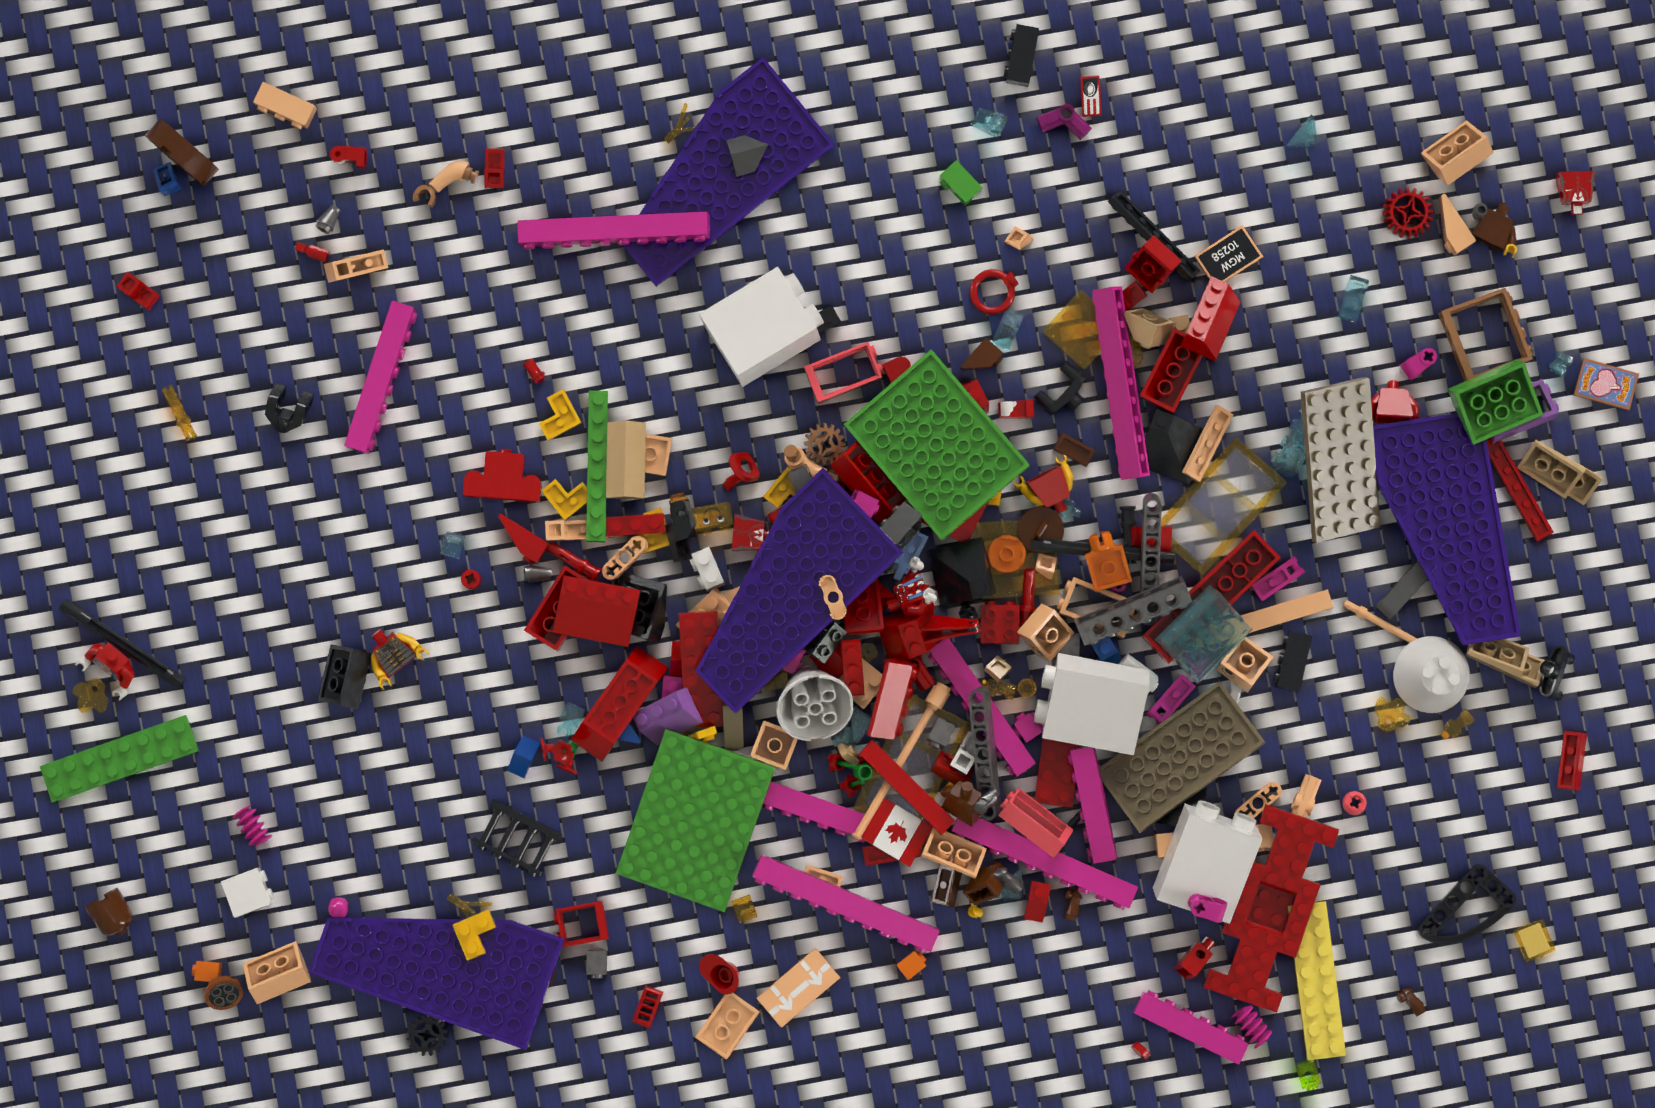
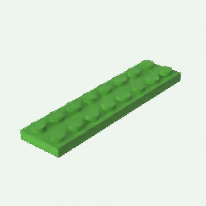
(119, 758)

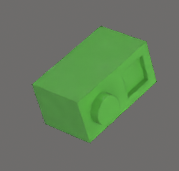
(960, 183)

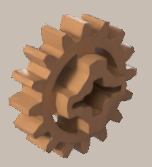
(821, 451)

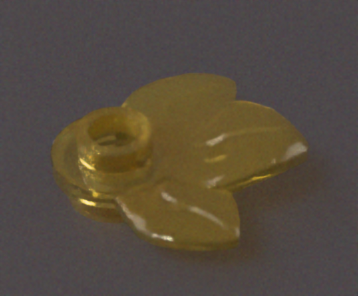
(90, 698)
(1391, 710)

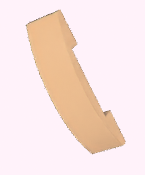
(567, 530)

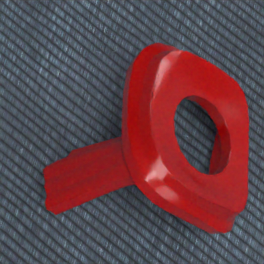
(739, 474)

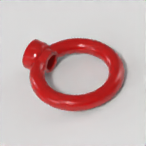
(1008, 279)

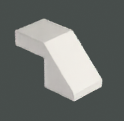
(965, 756)

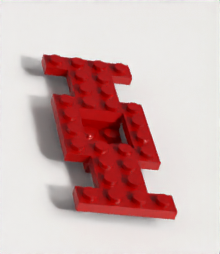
(1264, 909)

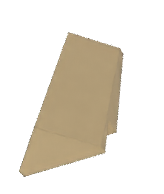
(626, 459)
(1559, 473)
(1508, 659)

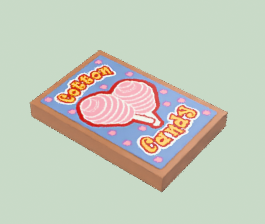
(1606, 384)

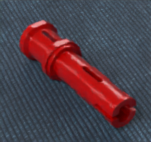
(581, 565)
(1027, 607)

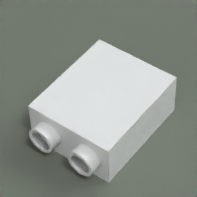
(762, 325)
(1093, 703)
(1208, 857)

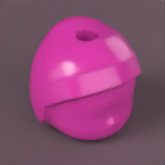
(338, 907)

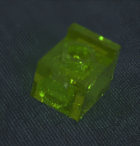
(1308, 1083)

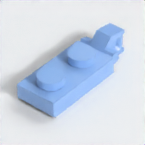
(913, 549)

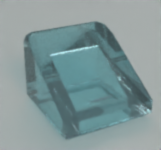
(452, 544)

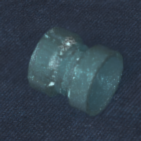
(1560, 363)

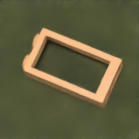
(1069, 587)

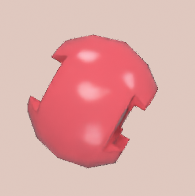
(1361, 806)

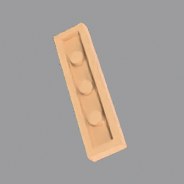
(1207, 443)

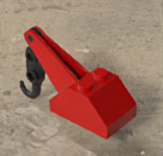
(917, 635)

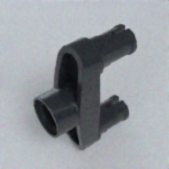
(1069, 397)
(1550, 682)

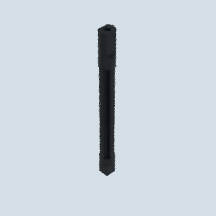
(1083, 548)
(122, 643)

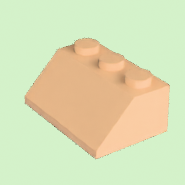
(1457, 152)
(954, 852)
(276, 972)

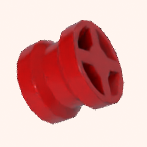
(471, 582)

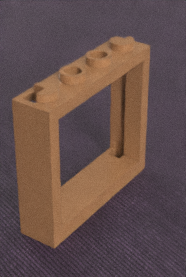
(1512, 317)

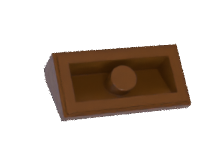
(946, 886)

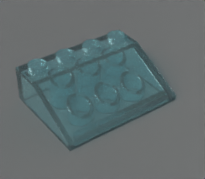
(1292, 453)
(1203, 634)

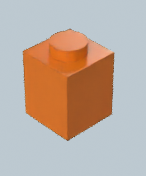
(912, 964)
(206, 970)

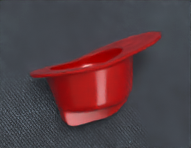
(719, 973)

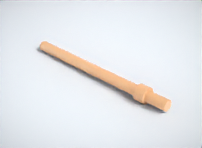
(1362, 612)

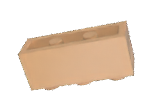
(284, 106)

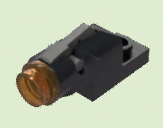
(682, 527)

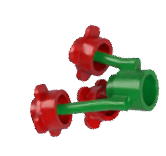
(861, 771)

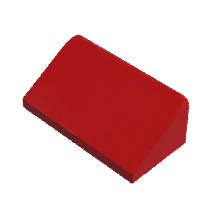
(943, 769)

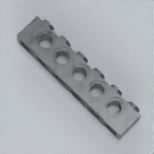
(1139, 602)

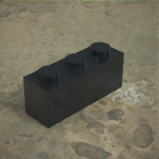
(1021, 55)
(1292, 661)

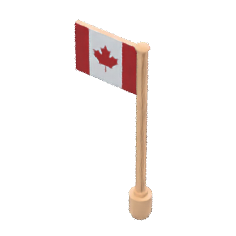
(888, 824)

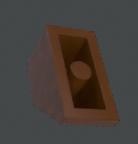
(983, 357)

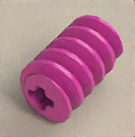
(251, 826)
(1252, 1025)

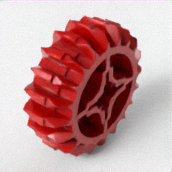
(1413, 197)

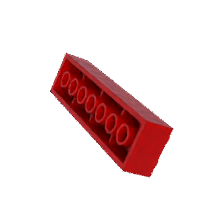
(1229, 577)

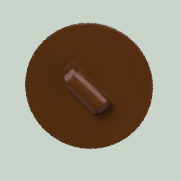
(1040, 524)

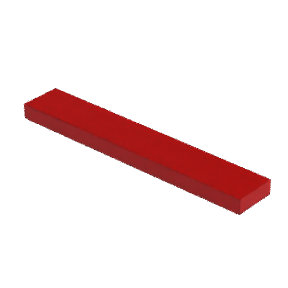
(1518, 490)
(906, 787)

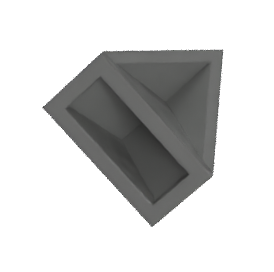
(745, 154)

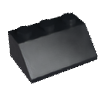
(344, 676)

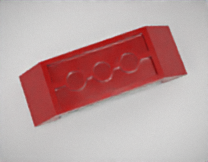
(619, 703)

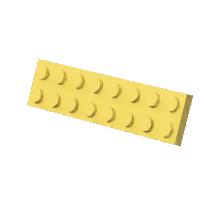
(1318, 989)

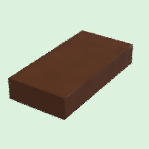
(1074, 450)

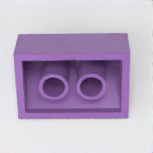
(671, 712)

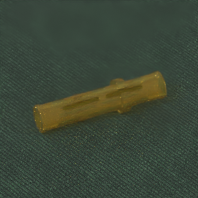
(183, 420)

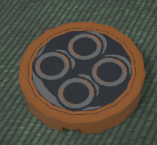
(223, 993)

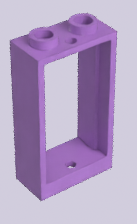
(1550, 415)

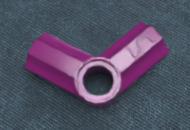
(1054, 119)

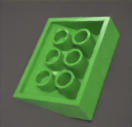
(1495, 401)

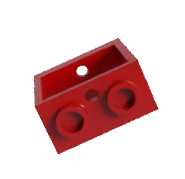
(601, 919)

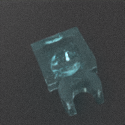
(571, 716)

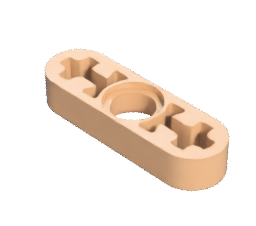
(630, 544)
(1265, 790)

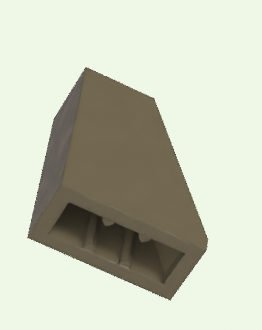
(733, 728)

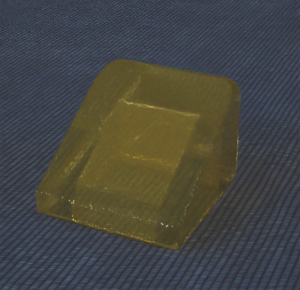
(744, 908)

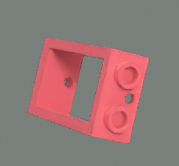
(871, 353)
(1035, 822)

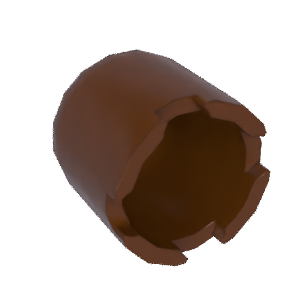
(111, 914)

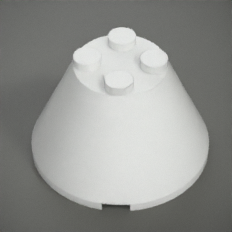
(1431, 674)
(814, 705)

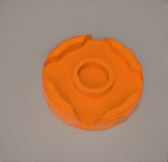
(1006, 554)

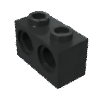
(825, 642)

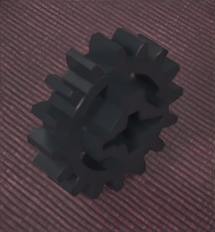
(426, 1043)

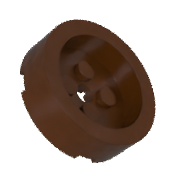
(181, 152)

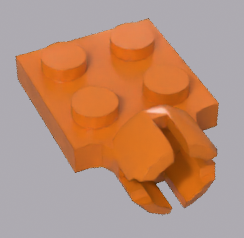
(1107, 562)

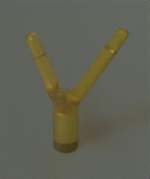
(678, 129)
(464, 904)

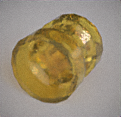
(1024, 686)

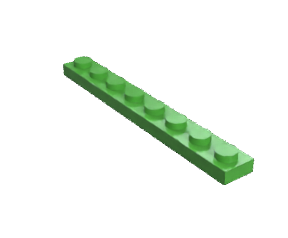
(597, 466)

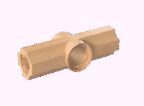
(1304, 799)

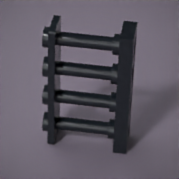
(516, 819)

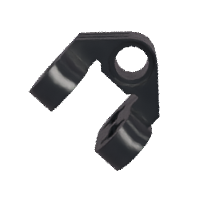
(293, 418)

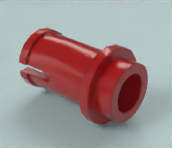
(534, 371)

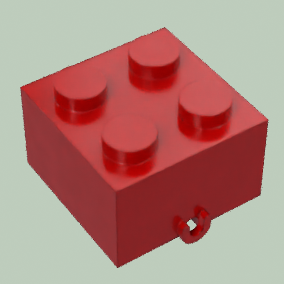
(1152, 264)

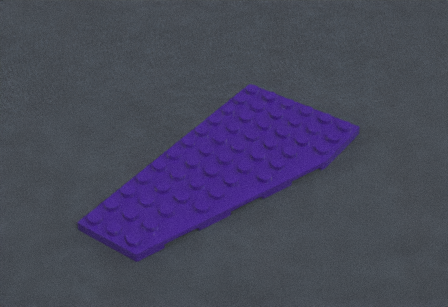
(704, 173)
(1451, 519)
(781, 597)
(427, 971)

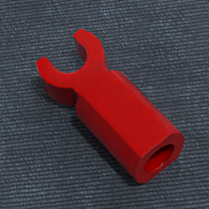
(313, 252)

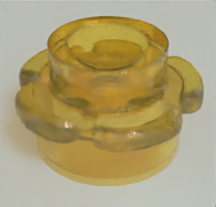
(873, 653)

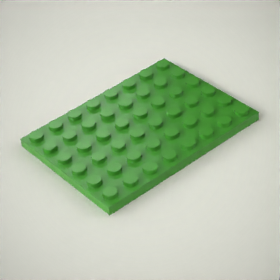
(936, 445)
(695, 820)

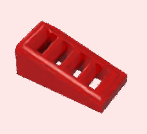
(647, 989)

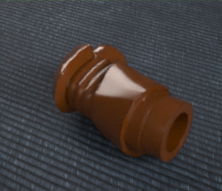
(1072, 907)
(1412, 1001)

